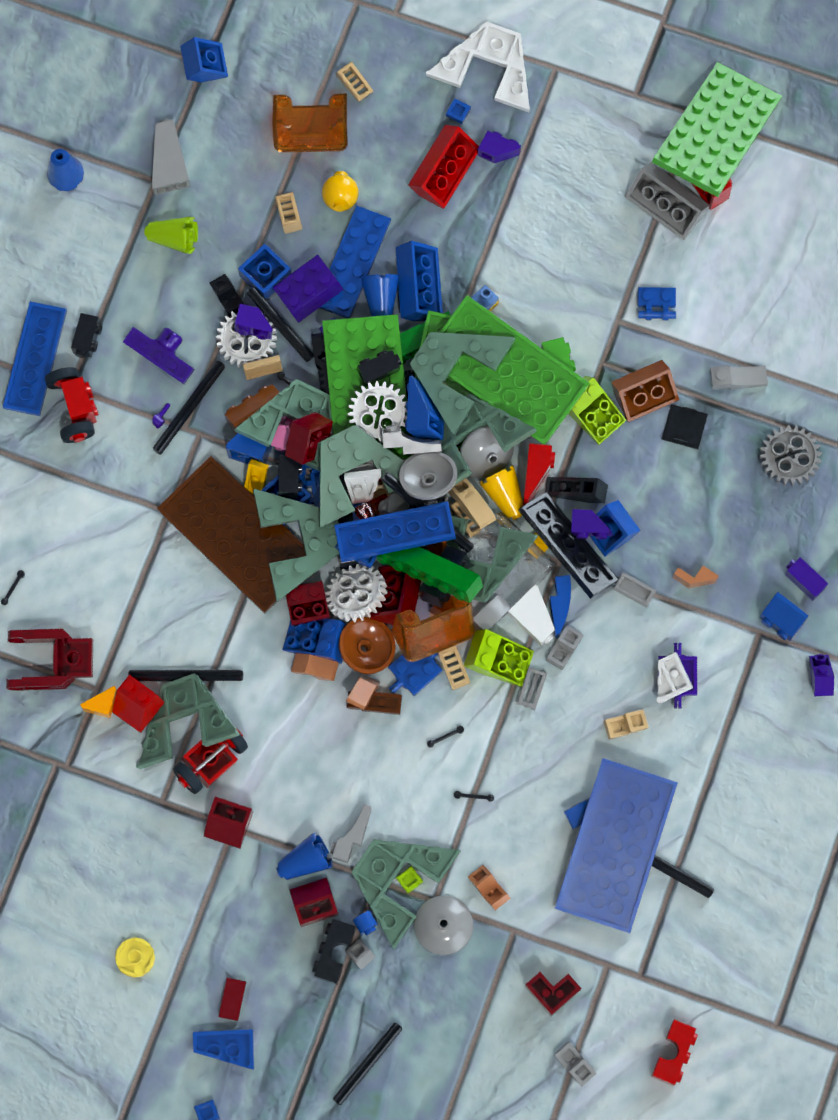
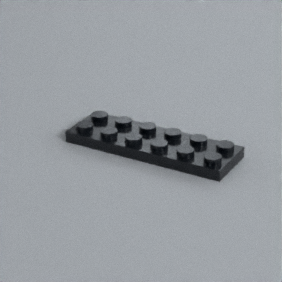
(572, 552)

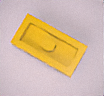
(256, 476)

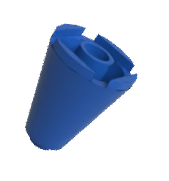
(64, 170)
(380, 293)
(305, 859)

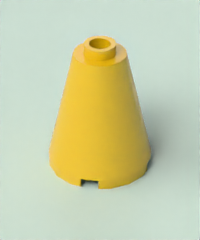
(505, 492)

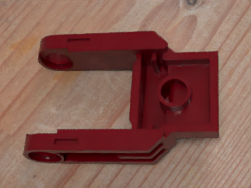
(70, 659)

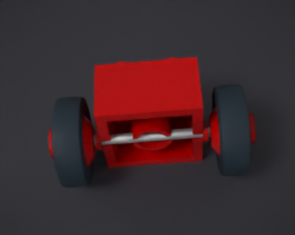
(79, 403)
(208, 763)

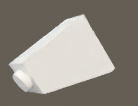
(533, 617)

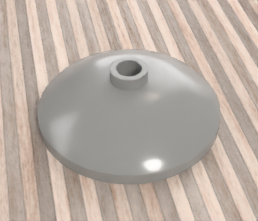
(478, 450)
(426, 468)
(443, 939)

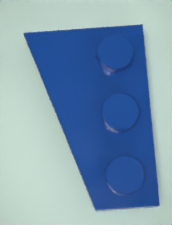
(228, 1046)

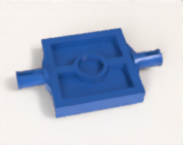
(414, 675)

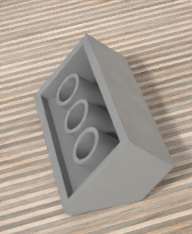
(667, 200)

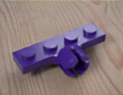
(161, 352)

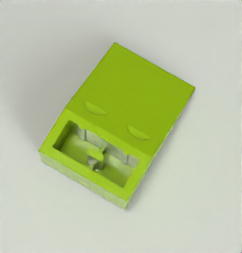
(596, 412)
(498, 657)

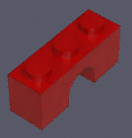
(670, 1070)

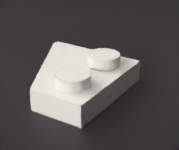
(362, 484)
(672, 678)

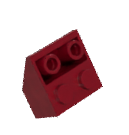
(307, 603)
(228, 822)
(313, 902)

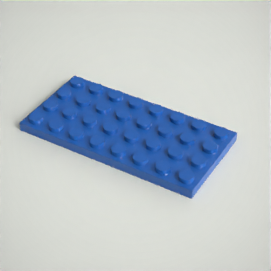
(616, 845)

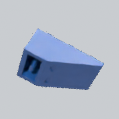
(422, 415)
(315, 638)

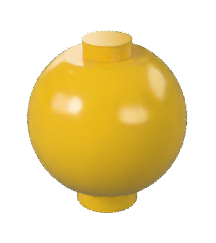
(340, 192)

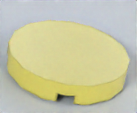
(135, 957)

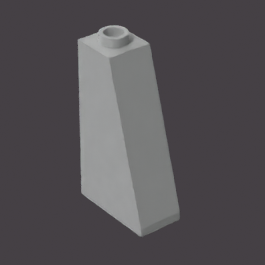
(168, 160)

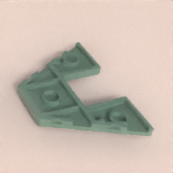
(439, 356)
(293, 402)
(505, 428)
(341, 454)
(317, 541)
(508, 551)
(182, 699)
(379, 869)

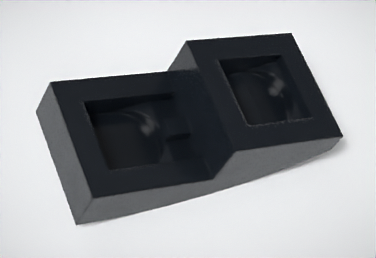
(226, 294)

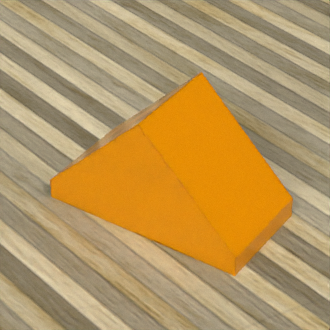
(101, 704)

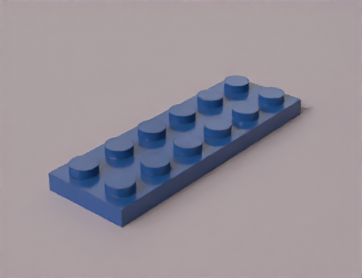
(356, 258)
(34, 358)
(395, 531)

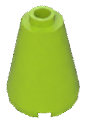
(174, 233)

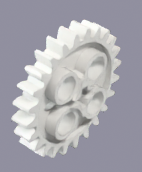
(229, 338)
(360, 409)
(351, 589)

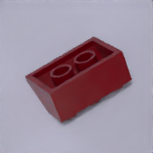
(401, 595)

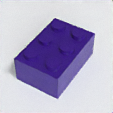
(308, 288)

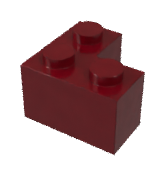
(305, 435)
(550, 996)

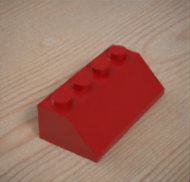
(444, 166)

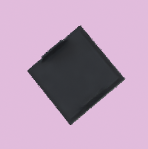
(684, 426)

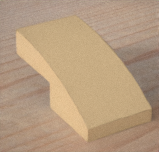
(626, 724)

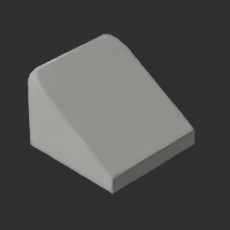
(360, 954)

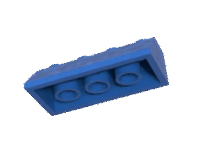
(418, 280)

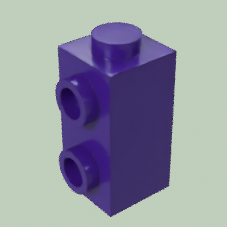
(805, 578)

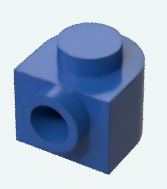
(365, 923)

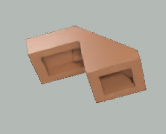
(703, 577)
(315, 666)
(363, 691)
(488, 887)

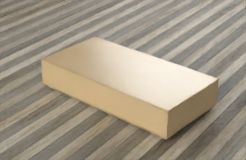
(262, 367)

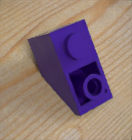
(497, 148)
(252, 322)
(587, 523)
(821, 675)

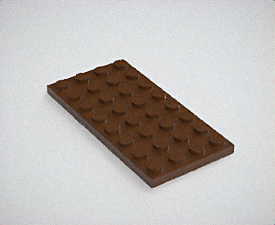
(225, 527)

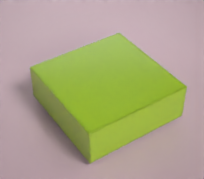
(409, 880)

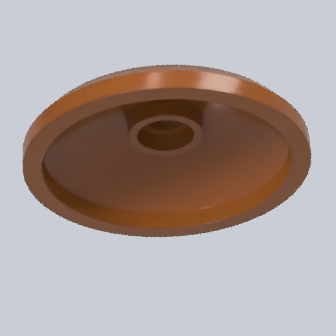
(375, 638)

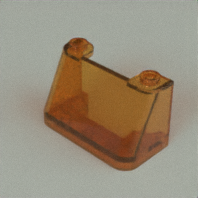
(310, 127)
(427, 637)

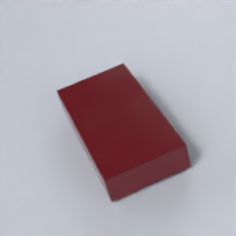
(232, 999)

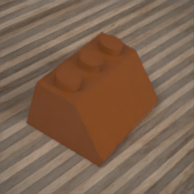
(645, 390)
(238, 414)

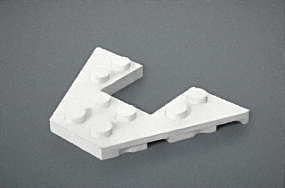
(495, 46)

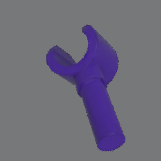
(157, 419)

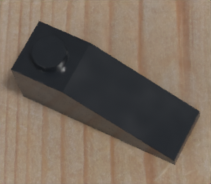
(577, 489)

